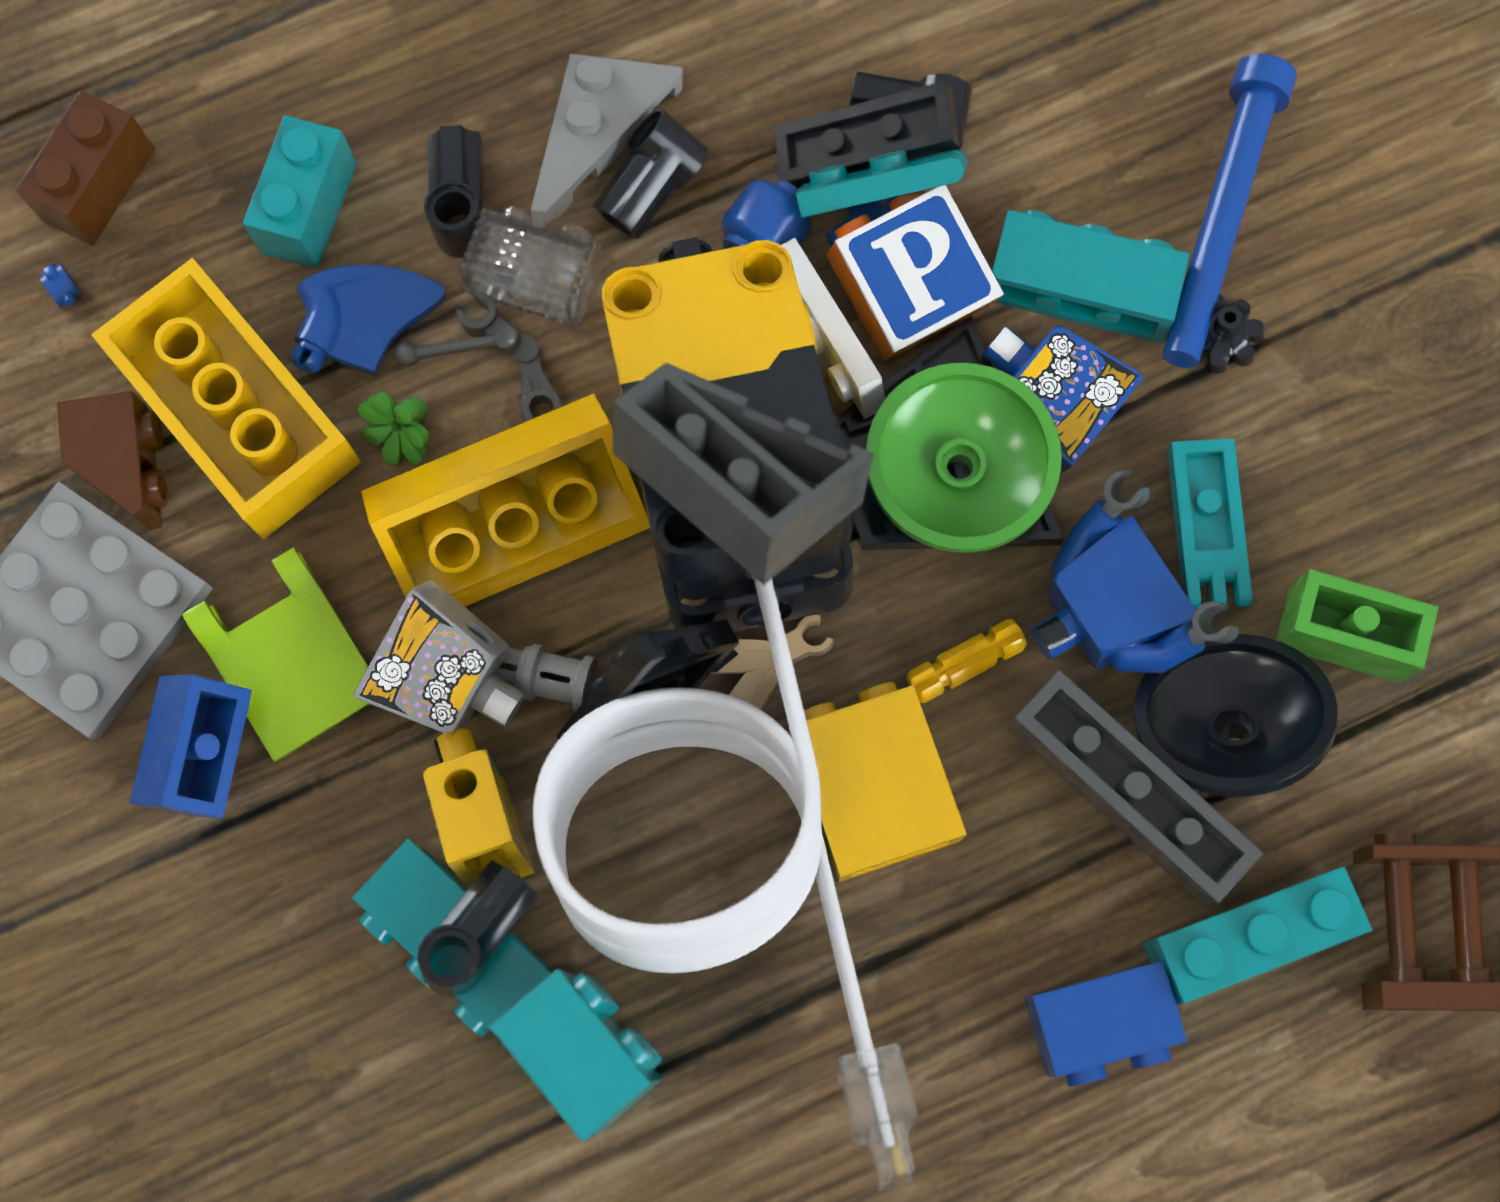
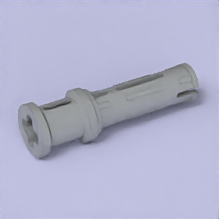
(533, 670)

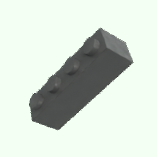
(1135, 790)

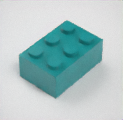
(579, 1051)

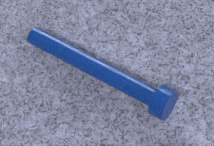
(1260, 89)

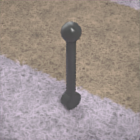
(505, 338)

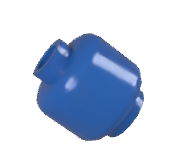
(765, 213)

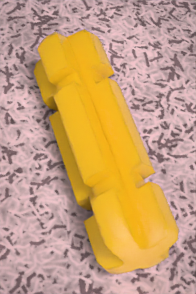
(967, 660)

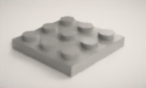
(87, 610)

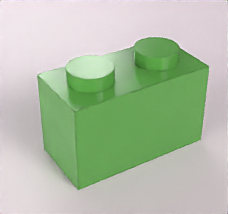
(1357, 626)

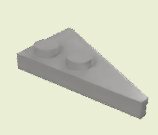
(593, 121)

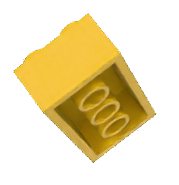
(227, 398)

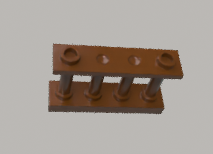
(1404, 982)

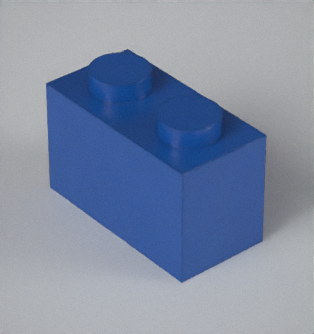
(191, 746)
(1106, 1022)

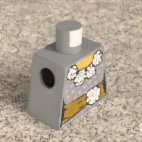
(439, 665)

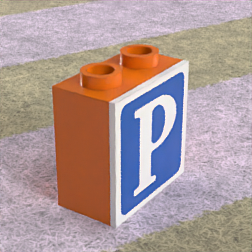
(912, 270)

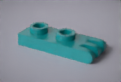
(888, 177)
(1209, 520)

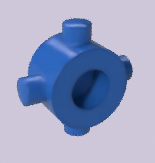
(60, 285)

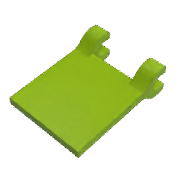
(291, 659)

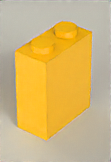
(880, 782)

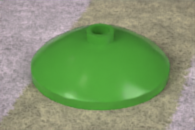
(969, 418)

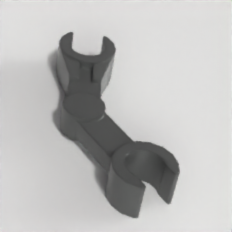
(535, 385)

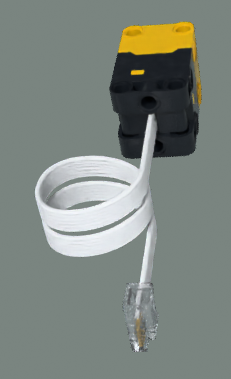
(744, 327)

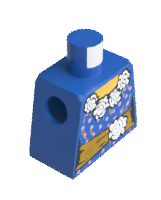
(1071, 378)

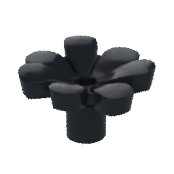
(1230, 335)

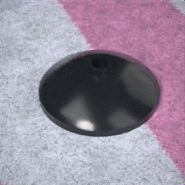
(1245, 692)

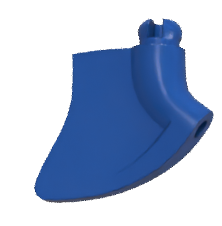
(359, 314)

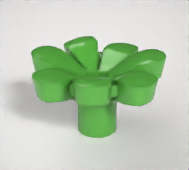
(395, 427)

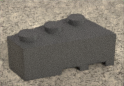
(734, 472)

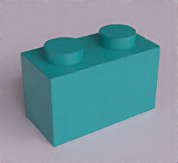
(300, 192)

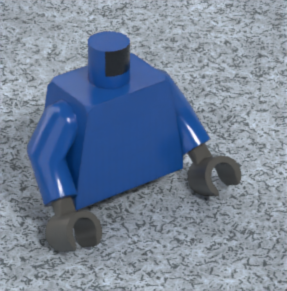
(1120, 595)

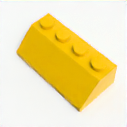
(508, 505)

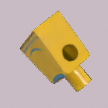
(473, 810)

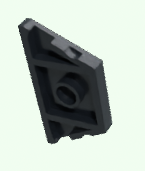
(660, 661)

